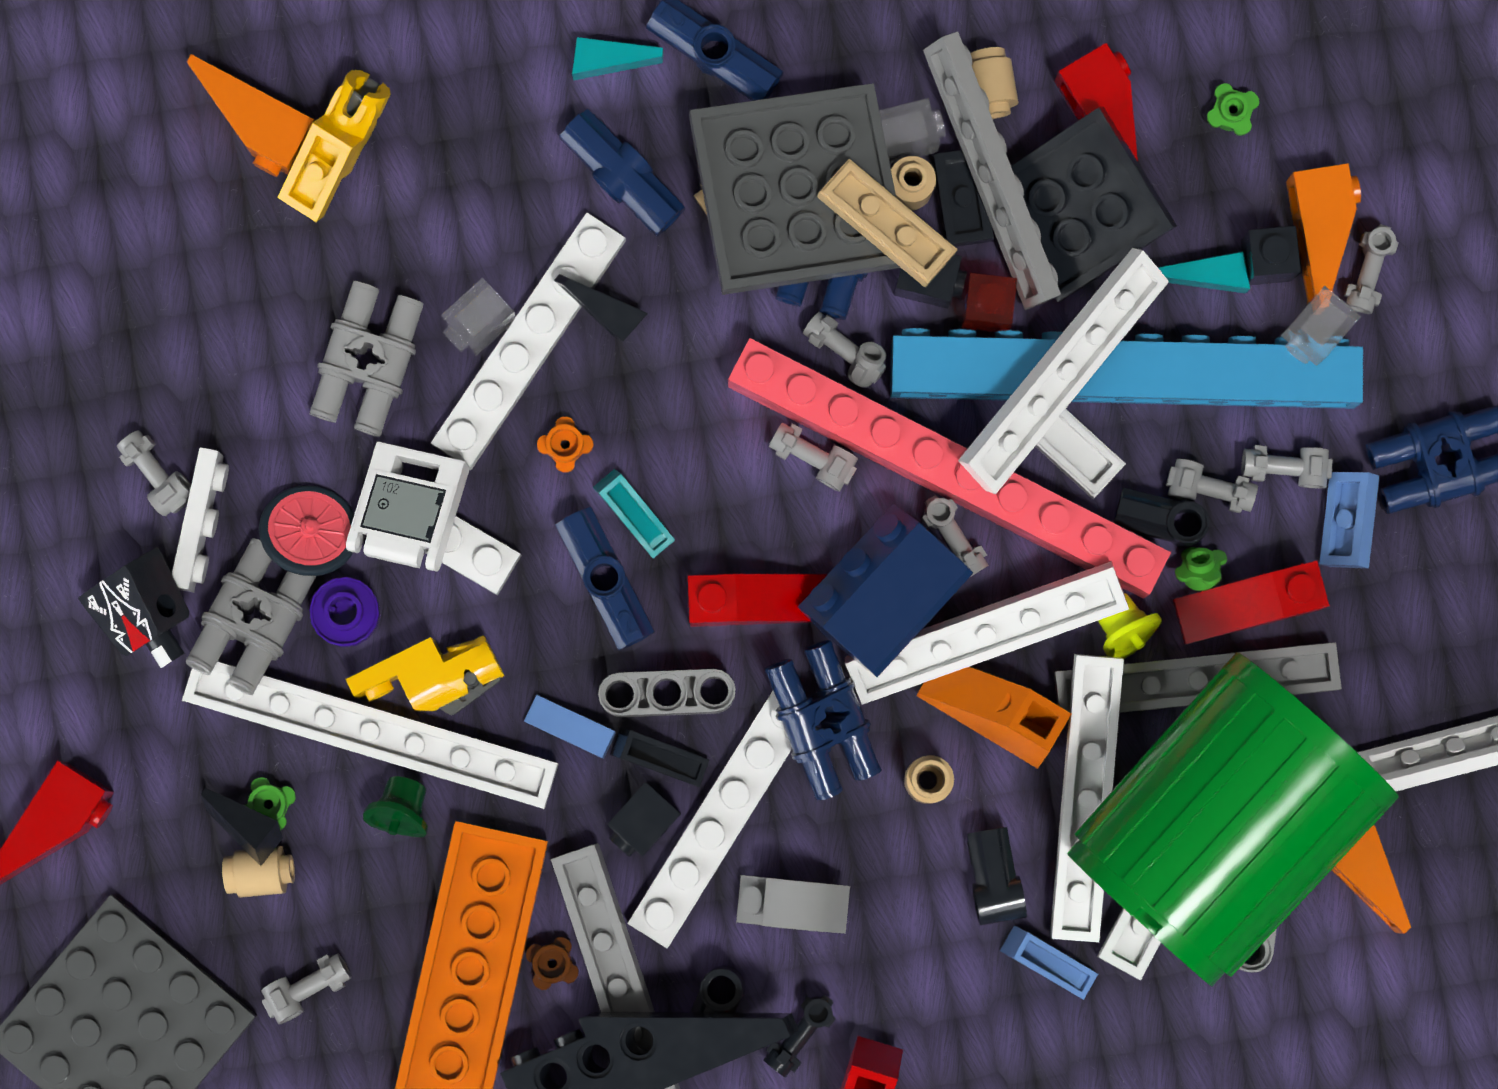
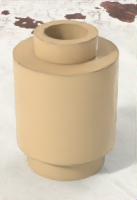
(996, 78)
(917, 167)
(943, 774)
(249, 879)

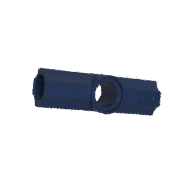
(691, 32)
(622, 172)
(617, 606)

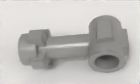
(1375, 247)
(865, 361)
(835, 467)
(1311, 467)
(1187, 480)
(170, 491)
(940, 515)
(284, 999)

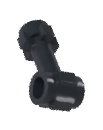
(816, 1015)

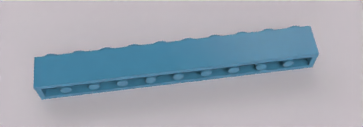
(1133, 372)

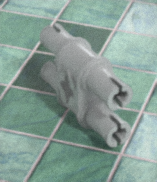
(379, 380)
(261, 637)

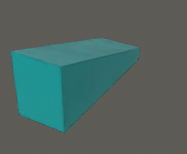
(606, 57)
(1217, 273)
(633, 513)

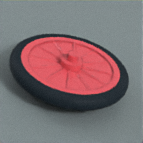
(307, 530)

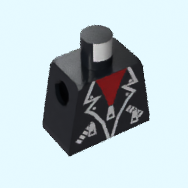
(139, 607)

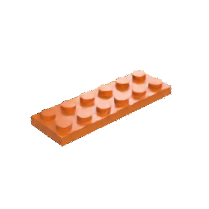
(472, 960)

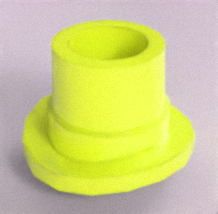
(1128, 630)

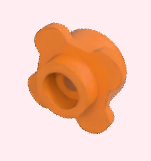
(551, 444)

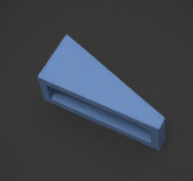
(570, 726)
(1048, 962)

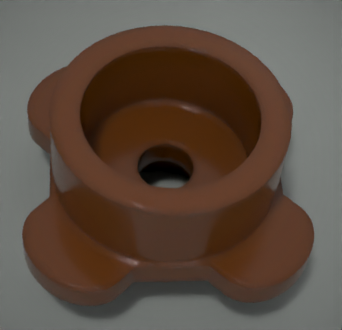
(545, 975)

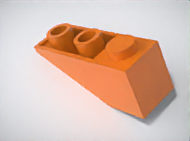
(999, 711)

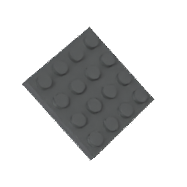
(763, 179)
(122, 1012)

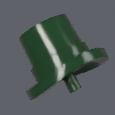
(399, 808)

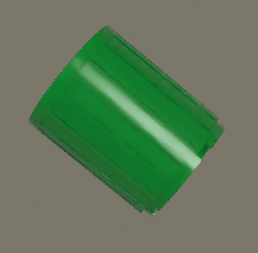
(1230, 820)

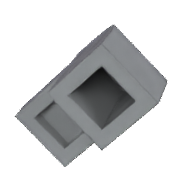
(793, 904)

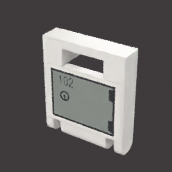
(407, 512)

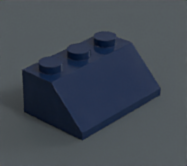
(885, 590)

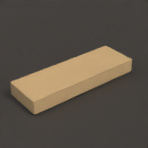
(887, 223)

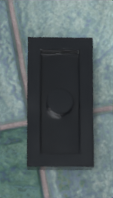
(960, 202)

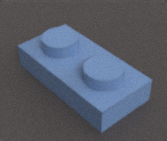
(1349, 520)

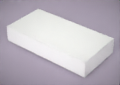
(1079, 454)

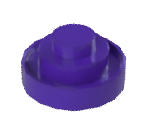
(344, 612)

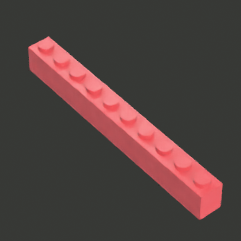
(934, 464)

